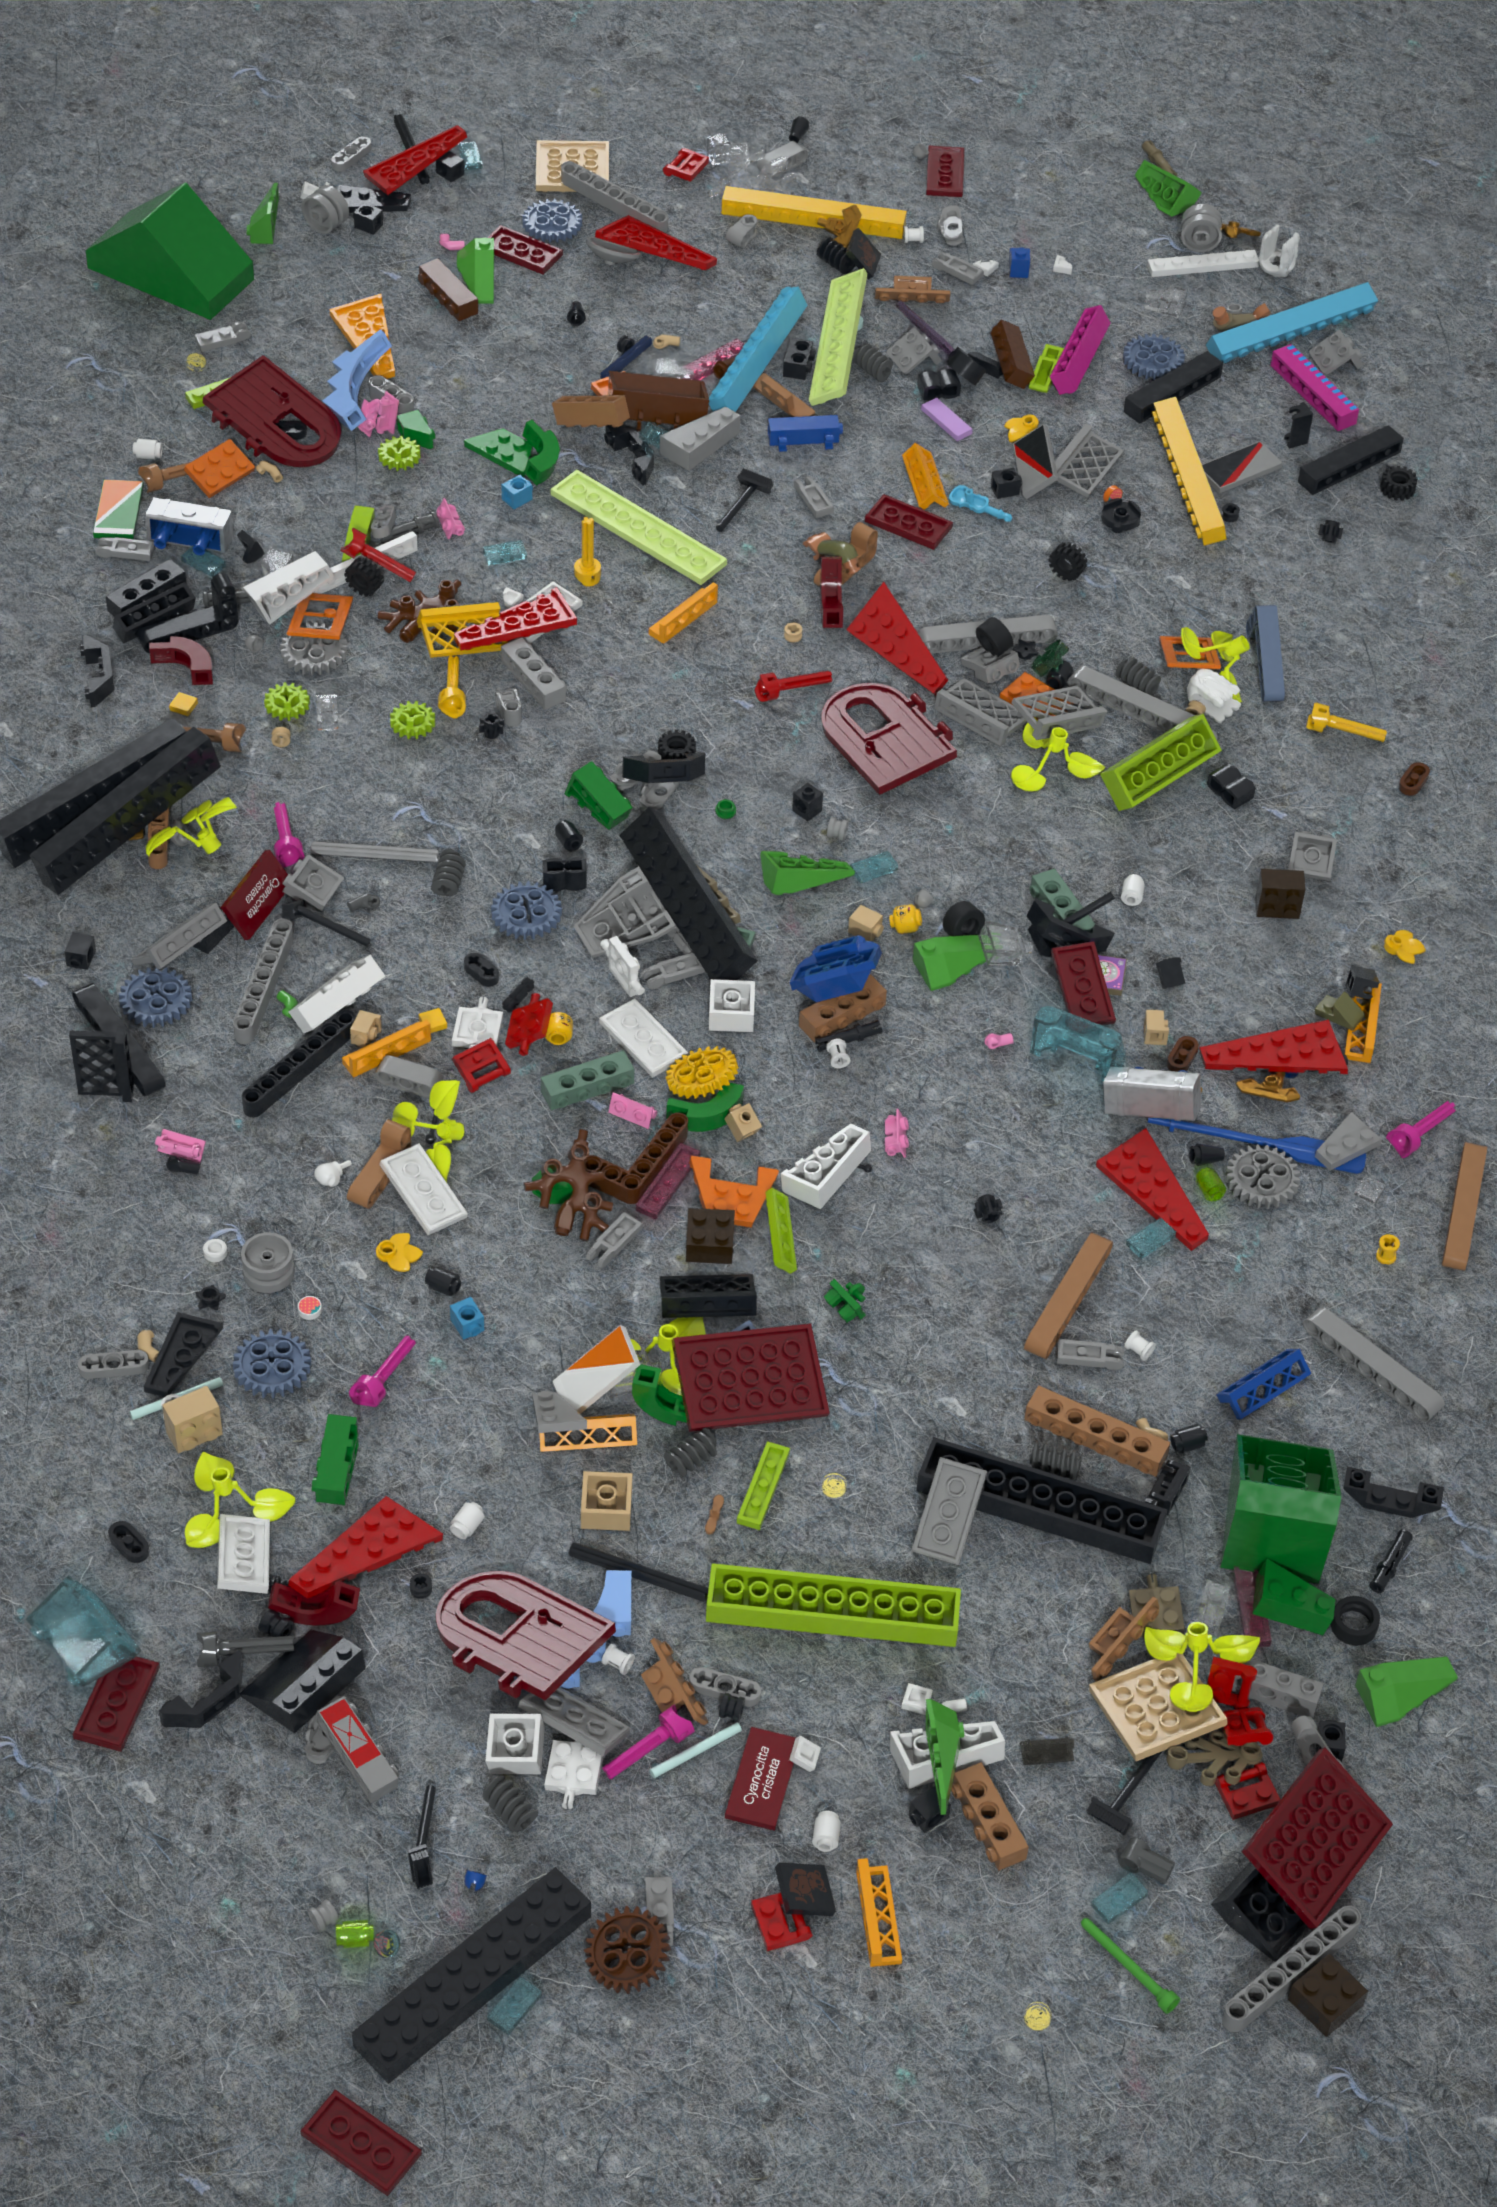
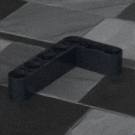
(201, 623)

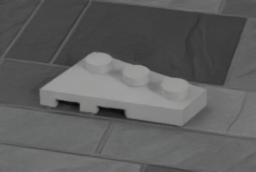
(1347, 1142)
(555, 1414)

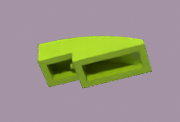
(1044, 368)
(361, 520)

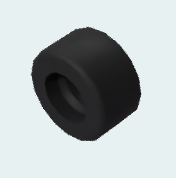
(994, 636)
(963, 919)

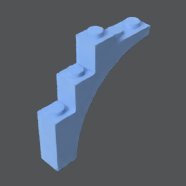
(351, 371)
(615, 1606)

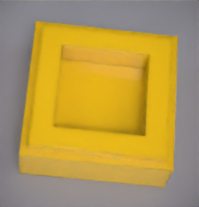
(183, 704)
(435, 1018)

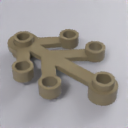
(1246, 1755)

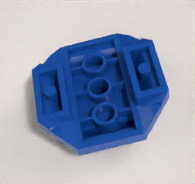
(836, 968)

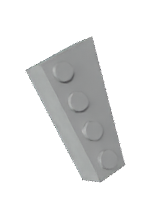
(700, 438)

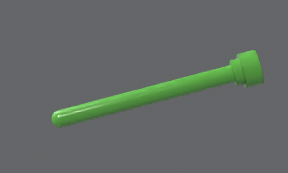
(1166, 1999)

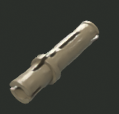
(1156, 156)

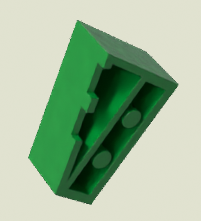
(598, 795)
(336, 1460)
(1291, 1600)

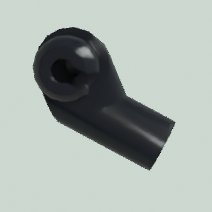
(174, 1164)

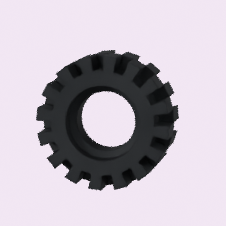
(1390, 481)
(1062, 567)
(364, 577)
(673, 740)

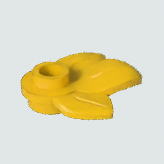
(1020, 427)
(1404, 946)
(400, 1252)

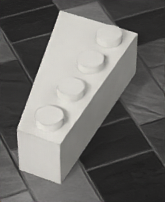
(288, 586)
(336, 993)
(828, 1167)
(910, 1751)

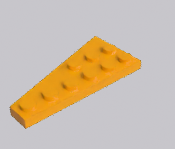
(359, 322)

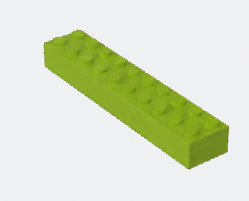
(833, 1605)

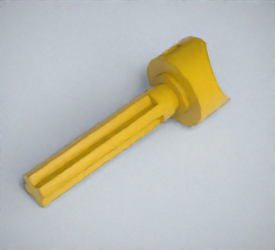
(587, 565)
(452, 699)
(1321, 717)

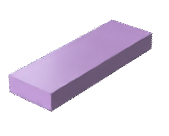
(946, 419)

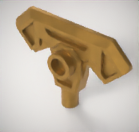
(843, 227)
(1233, 229)
(1269, 1088)

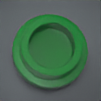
(725, 809)

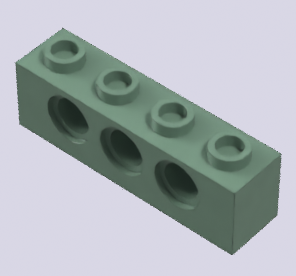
(1053, 890)
(587, 1080)

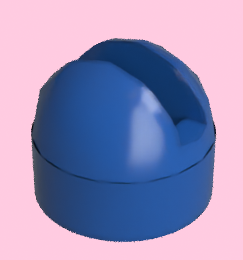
(474, 1877)

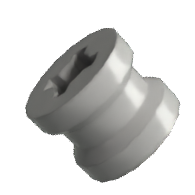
(837, 828)
(323, 1915)

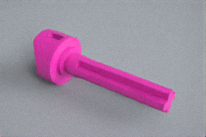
(287, 848)
(1407, 1137)
(371, 1388)
(671, 1726)

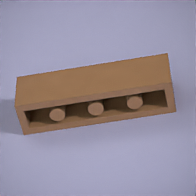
(591, 410)

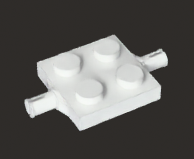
(623, 965)
(476, 1025)
(572, 1770)

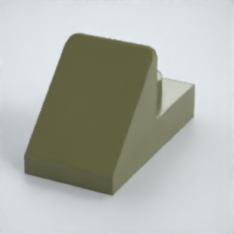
(1340, 1011)

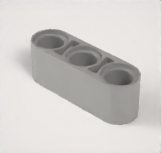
(792, 151)
(379, 385)
(407, 1076)

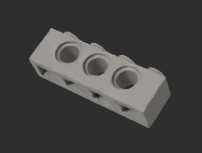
(533, 673)
(1282, 1689)

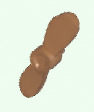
(714, 1514)

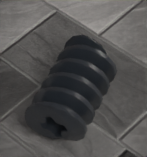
(835, 255)

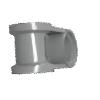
(742, 231)
(509, 707)

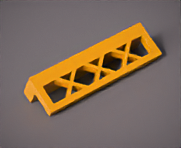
(924, 477)
(684, 613)
(1370, 1030)
(393, 1045)
(593, 1423)
(872, 1915)

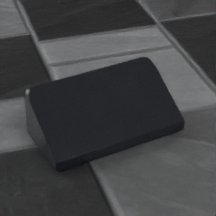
(993, 367)

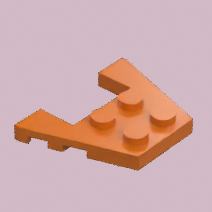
(727, 1195)

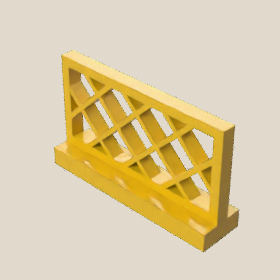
(459, 617)

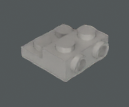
(990, 667)
(1313, 855)
(312, 882)

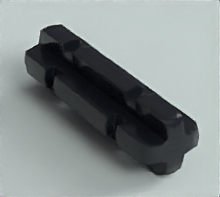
(518, 994)

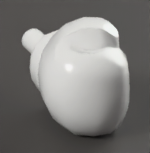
(330, 1172)

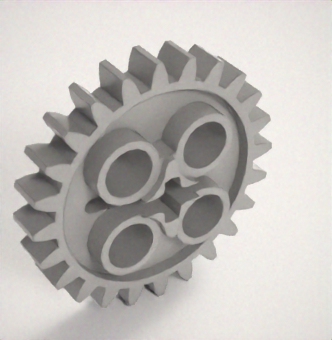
(313, 653)
(1274, 1183)

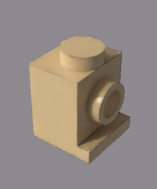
(365, 1028)
(1155, 1028)

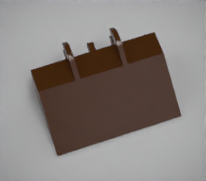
(660, 398)

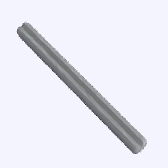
(374, 851)

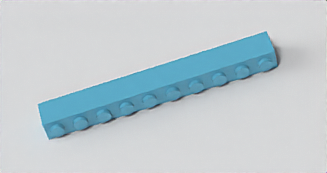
(1292, 322)
(758, 350)

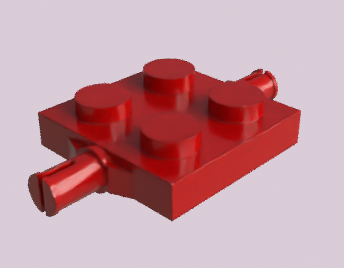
(529, 1023)

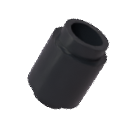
(1059, 676)
(568, 835)
(443, 1280)
(1188, 1438)

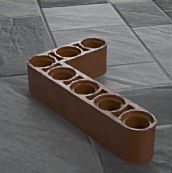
(633, 1183)

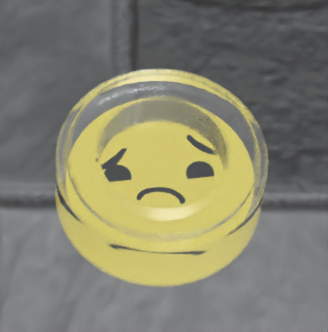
(196, 362)
(834, 1485)
(1038, 2016)

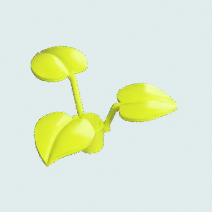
(1226, 647)
(1079, 763)
(206, 837)
(442, 1100)
(677, 1328)
(217, 1474)
(1167, 1643)

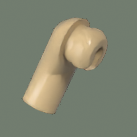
(665, 340)
(144, 1343)

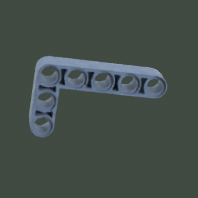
(1264, 627)

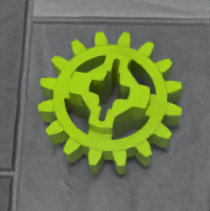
(399, 453)
(286, 701)
(412, 720)

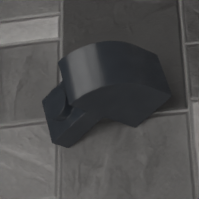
(965, 366)

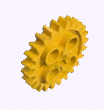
(702, 1072)

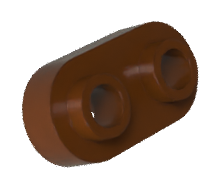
(1414, 779)
(1179, 1057)

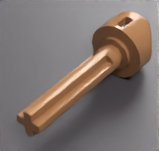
(154, 476)
(229, 736)

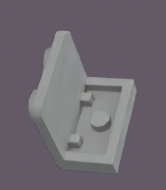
(912, 350)
(1335, 352)

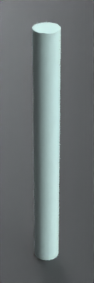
(156, 1406)
(695, 1750)

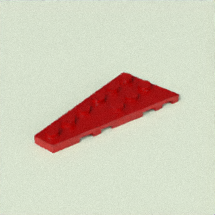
(403, 166)
(645, 238)
(522, 620)
(892, 635)
(1284, 1050)
(1148, 1180)
(368, 1544)

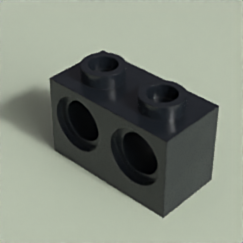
(798, 359)

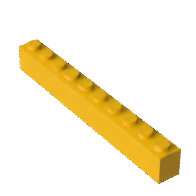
(808, 210)
(1189, 471)

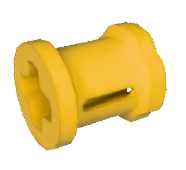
(1386, 1249)

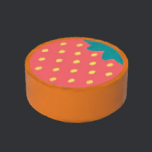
(1112, 492)

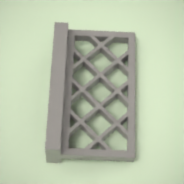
(1072, 454)
(978, 719)
(1072, 722)
(182, 937)

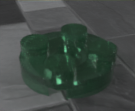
(1050, 658)

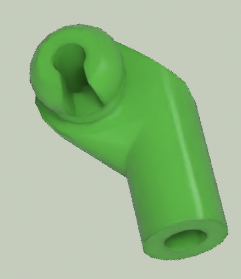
(289, 1002)

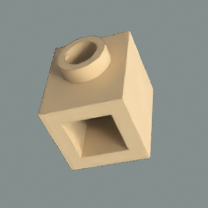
(865, 923)
(742, 1121)

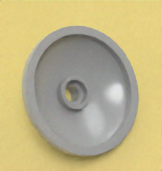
(612, 252)

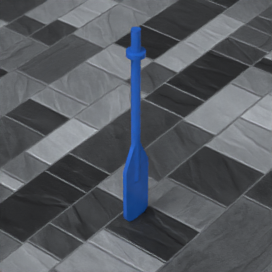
(1299, 1148)

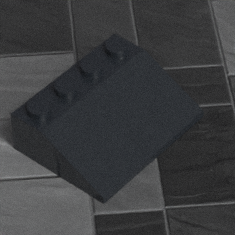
(305, 1678)
(1259, 1913)

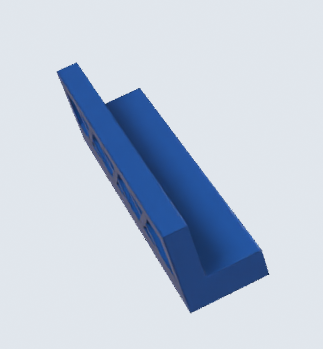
(1259, 1376)

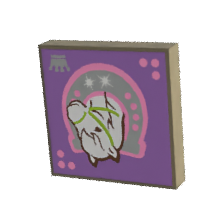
(1114, 973)

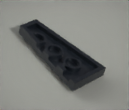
(388, 203)
(180, 1351)

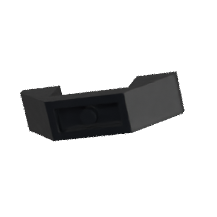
(624, 437)
(101, 686)
(662, 771)
(1062, 932)
(1389, 1499)
(179, 1714)

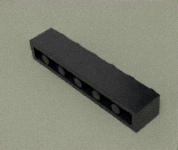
(1177, 383)
(1350, 460)

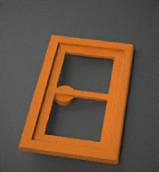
(339, 617)
(1211, 656)

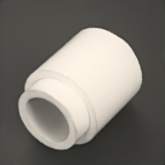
(147, 449)
(1132, 890)
(467, 1520)
(826, 1831)

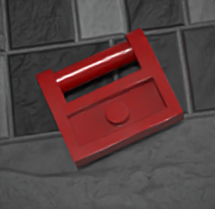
(689, 168)
(477, 1059)
(1222, 1679)
(1238, 1730)
(1251, 1797)
(774, 1925)

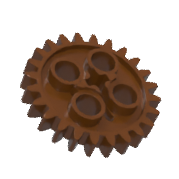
(626, 1972)

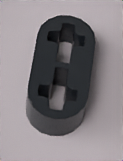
(294, 429)
(484, 967)

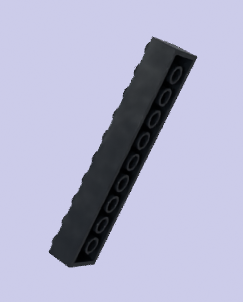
(125, 810)
(51, 812)
(687, 897)
(1055, 1503)
(471, 1975)

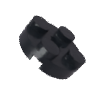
(1130, 511)

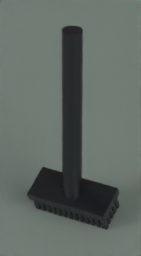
(754, 482)
(296, 909)
(1045, 946)
(1110, 1814)
(418, 1856)

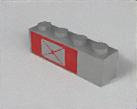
(357, 1749)

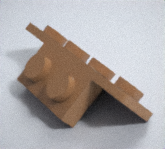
(914, 289)
(782, 397)
(1117, 1634)
(668, 1684)

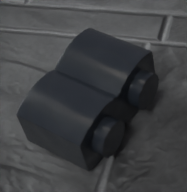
(939, 384)
(1231, 786)
(565, 874)

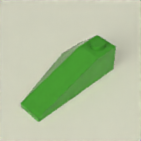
(1166, 190)
(264, 218)
(477, 268)
(792, 875)
(947, 958)
(1399, 1686)
(943, 1741)

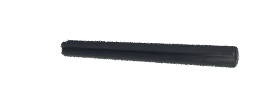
(408, 143)
(639, 1571)

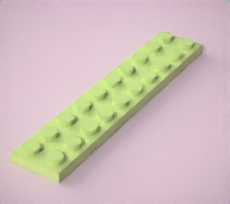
(838, 337)
(639, 527)

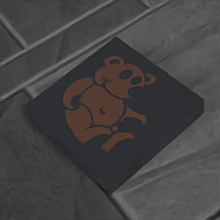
(863, 253)
(805, 1889)

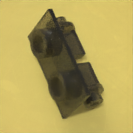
(1047, 1751)

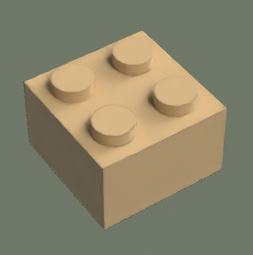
(192, 1419)
(606, 1501)

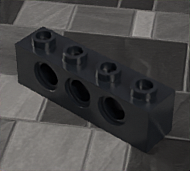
(145, 587)
(157, 609)

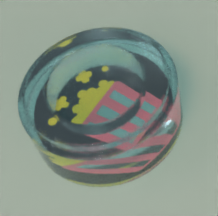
(386, 1943)

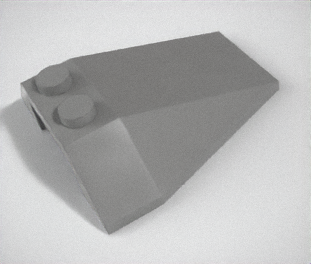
(625, 911)

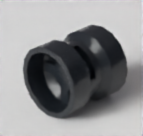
(275, 1625)

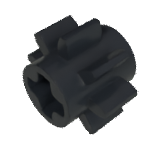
(1330, 531)
(491, 725)
(988, 1208)

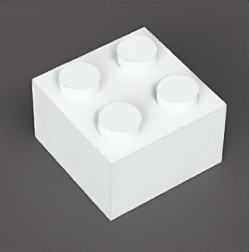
(731, 1005)
(515, 1744)

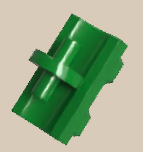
(852, 1307)

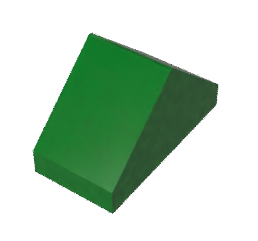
(174, 253)
(1281, 1507)

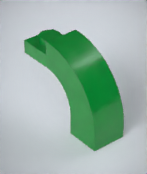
(546, 444)
(710, 1114)
(655, 1398)

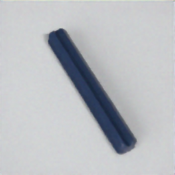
(628, 356)

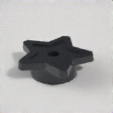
(1026, 650)
(205, 1293)

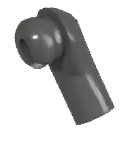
(365, 901)

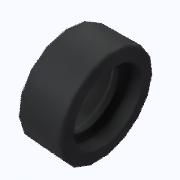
(1352, 1636)

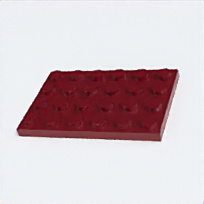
(750, 1377)
(1317, 1838)

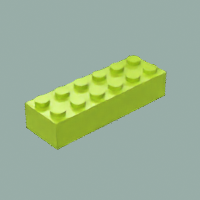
(1160, 762)

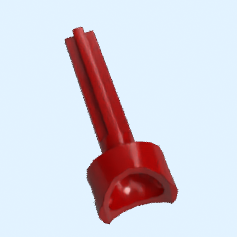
(358, 546)
(770, 684)

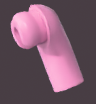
(450, 245)
(993, 1040)

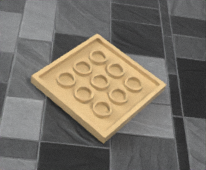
(552, 154)
(1142, 1711)

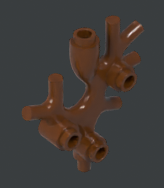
(408, 610)
(579, 1179)

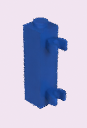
(804, 431)

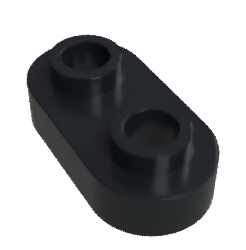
(130, 1543)

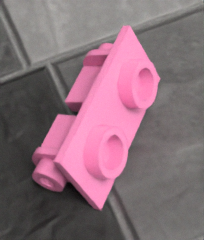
(370, 411)
(388, 414)
(449, 519)
(631, 1110)
(897, 1128)
(180, 1145)

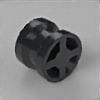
(732, 1707)

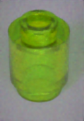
(1210, 1184)
(354, 1933)

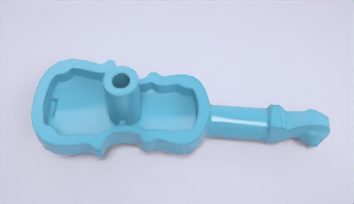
(964, 497)

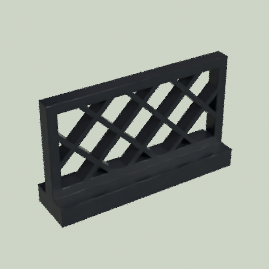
(121, 1056)
(715, 1303)

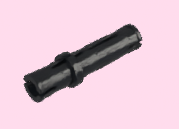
(857, 1033)
(1387, 1568)

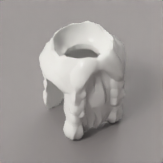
(1270, 253)
(1214, 693)

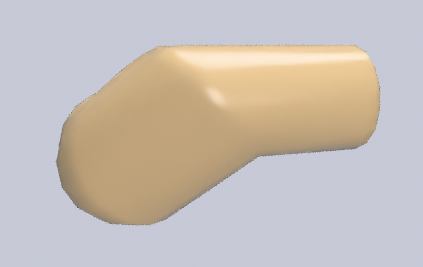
(270, 468)
(1144, 1425)

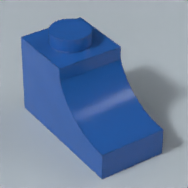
(1019, 262)

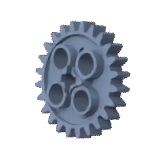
(552, 220)
(1152, 356)
(512, 916)
(155, 997)
(267, 1369)

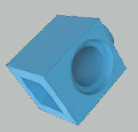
(517, 491)
(467, 1318)

